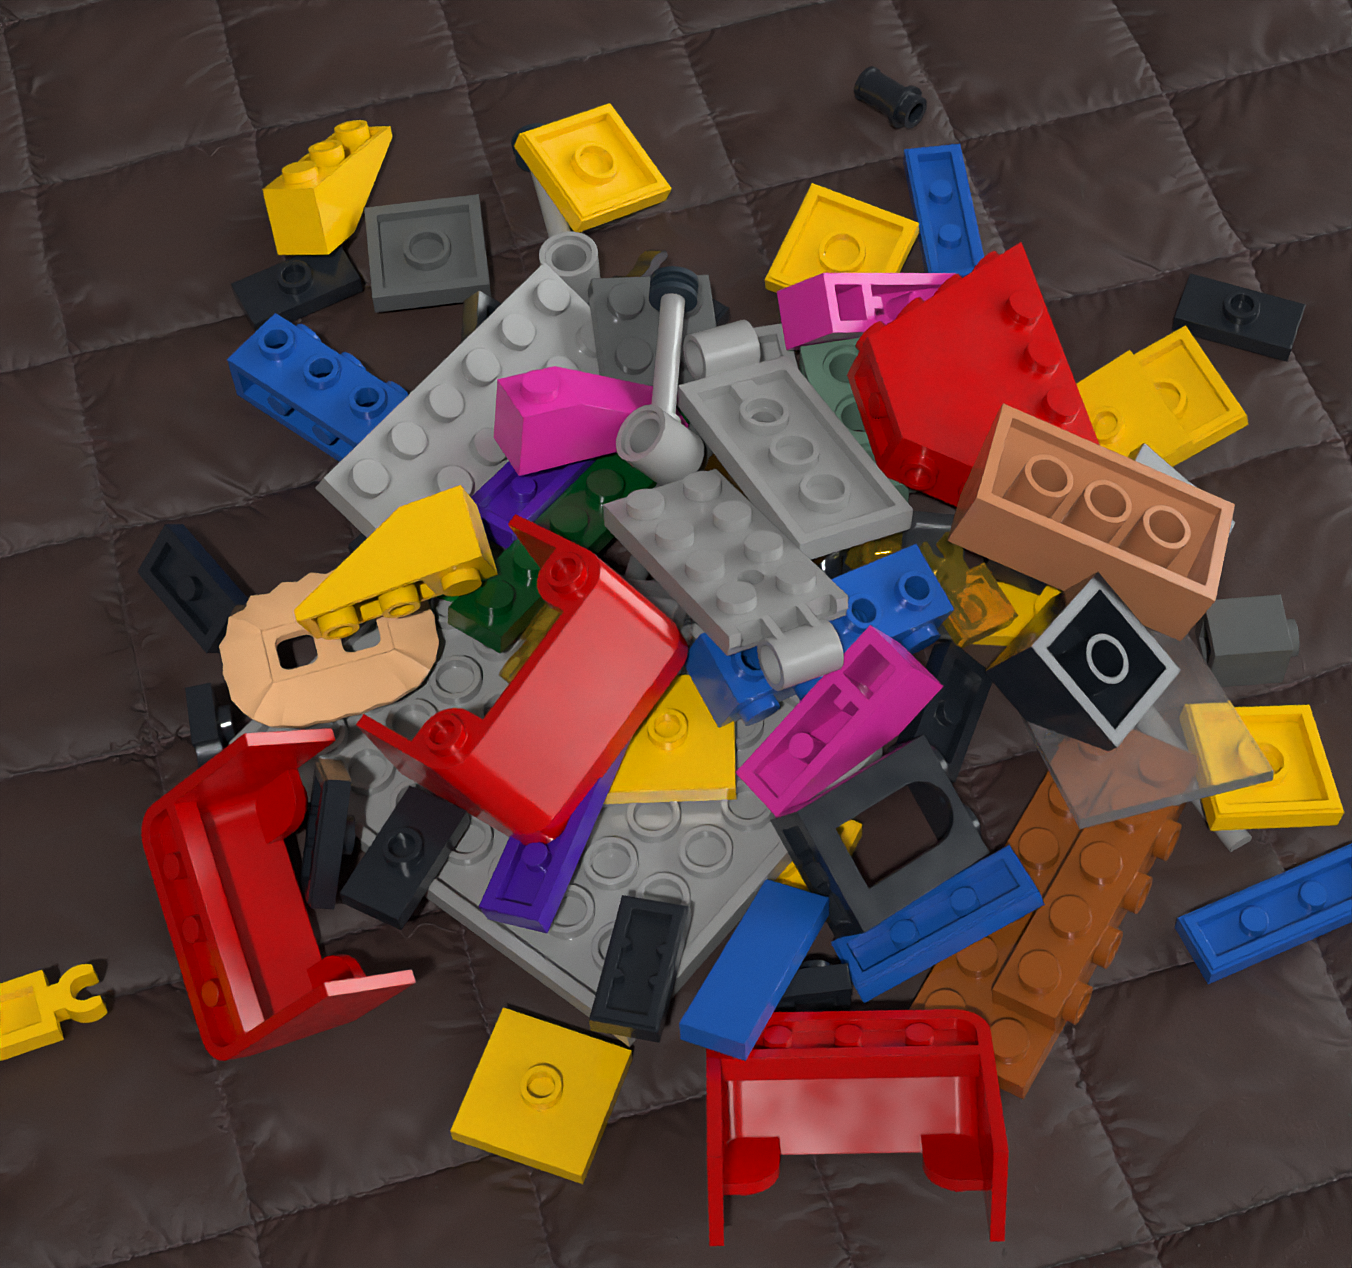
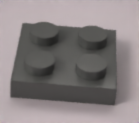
(426, 252)
(628, 327)

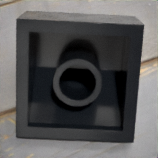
(1084, 666)

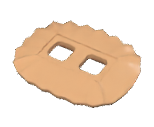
(338, 680)

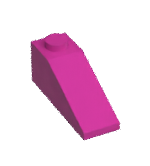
(847, 304)
(562, 416)
(840, 722)

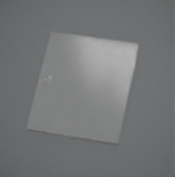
(1177, 753)

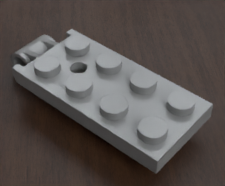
(797, 462)
(734, 574)

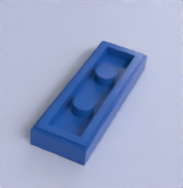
(943, 209)
(1270, 916)
(939, 923)
(754, 969)

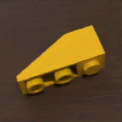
(325, 192)
(410, 558)

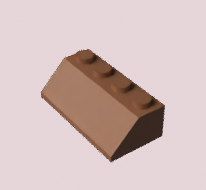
(1079, 509)

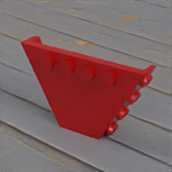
(948, 366)

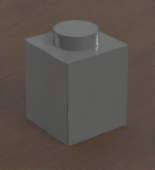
(1247, 640)

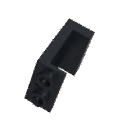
(826, 865)

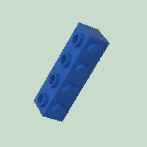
(311, 386)
(890, 594)

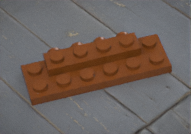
(1038, 967)

